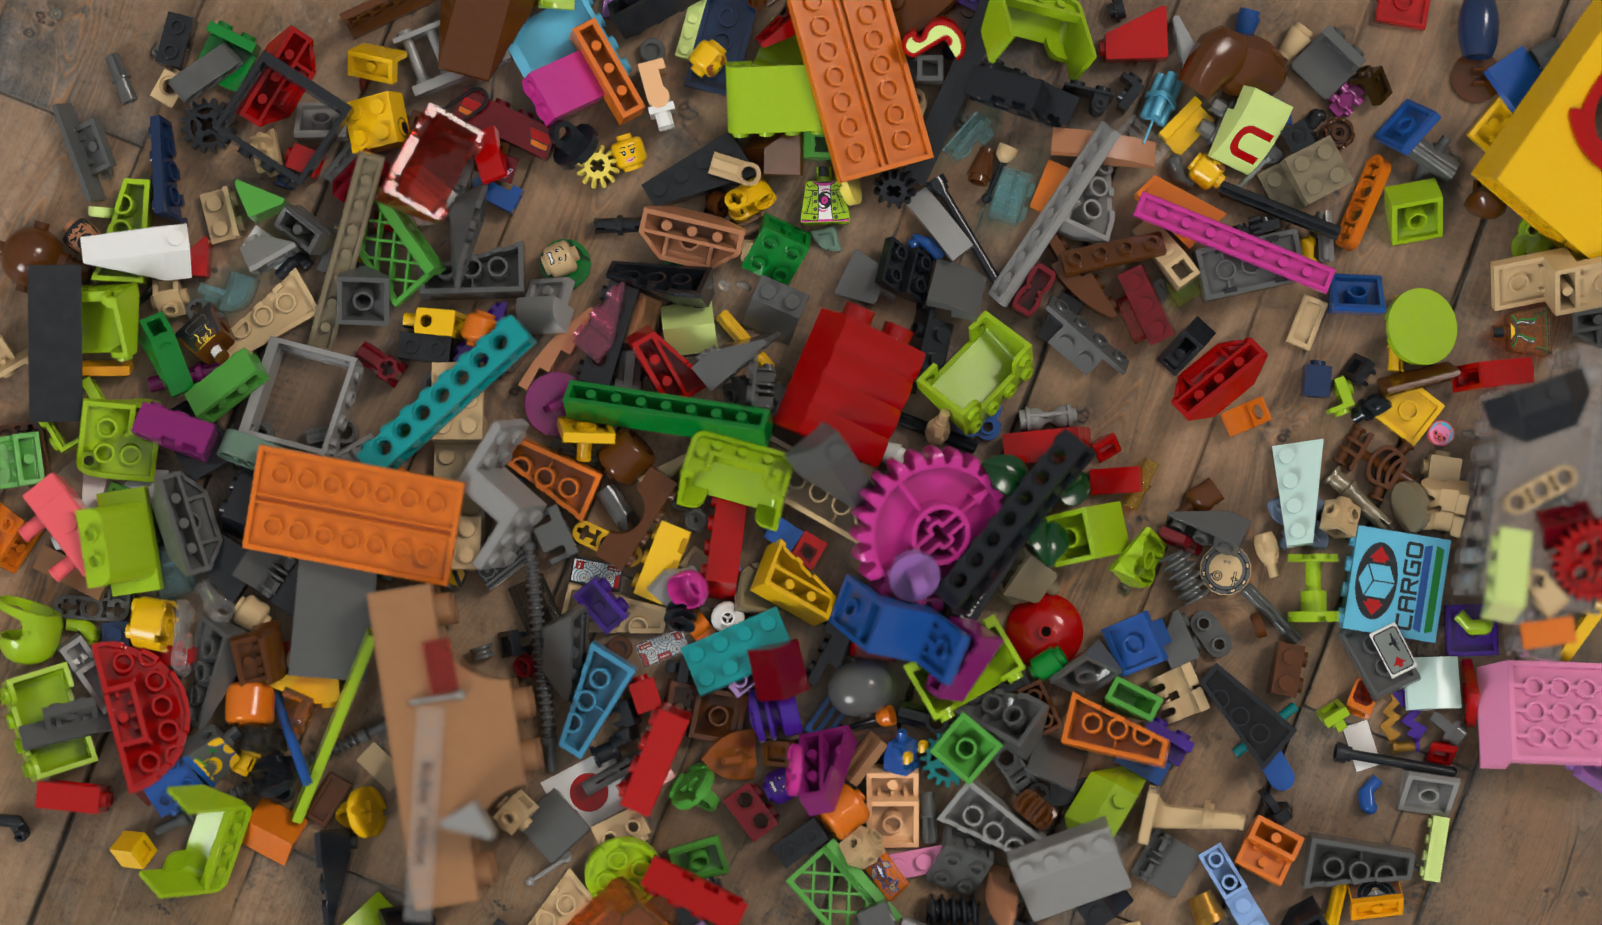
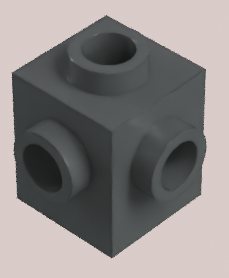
(736, 390)

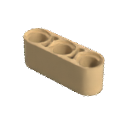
(1551, 489)

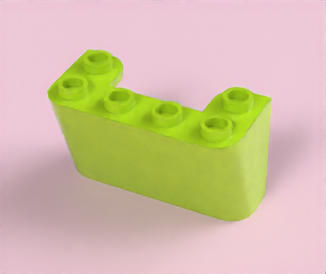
(769, 100)
(979, 374)
(24, 700)

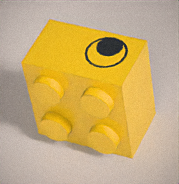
(378, 122)

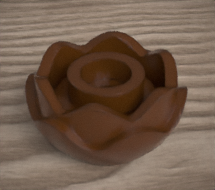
(1342, 125)

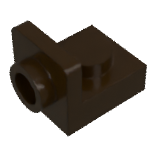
(1375, 83)

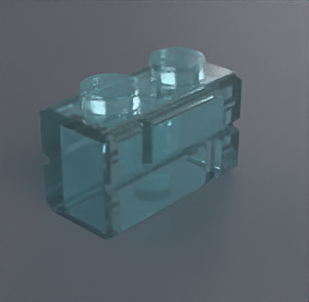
(1010, 197)

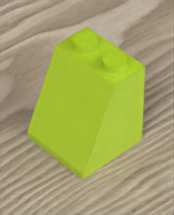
(1092, 532)

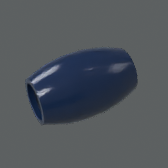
(1478, 29)

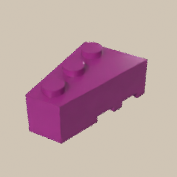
(175, 431)

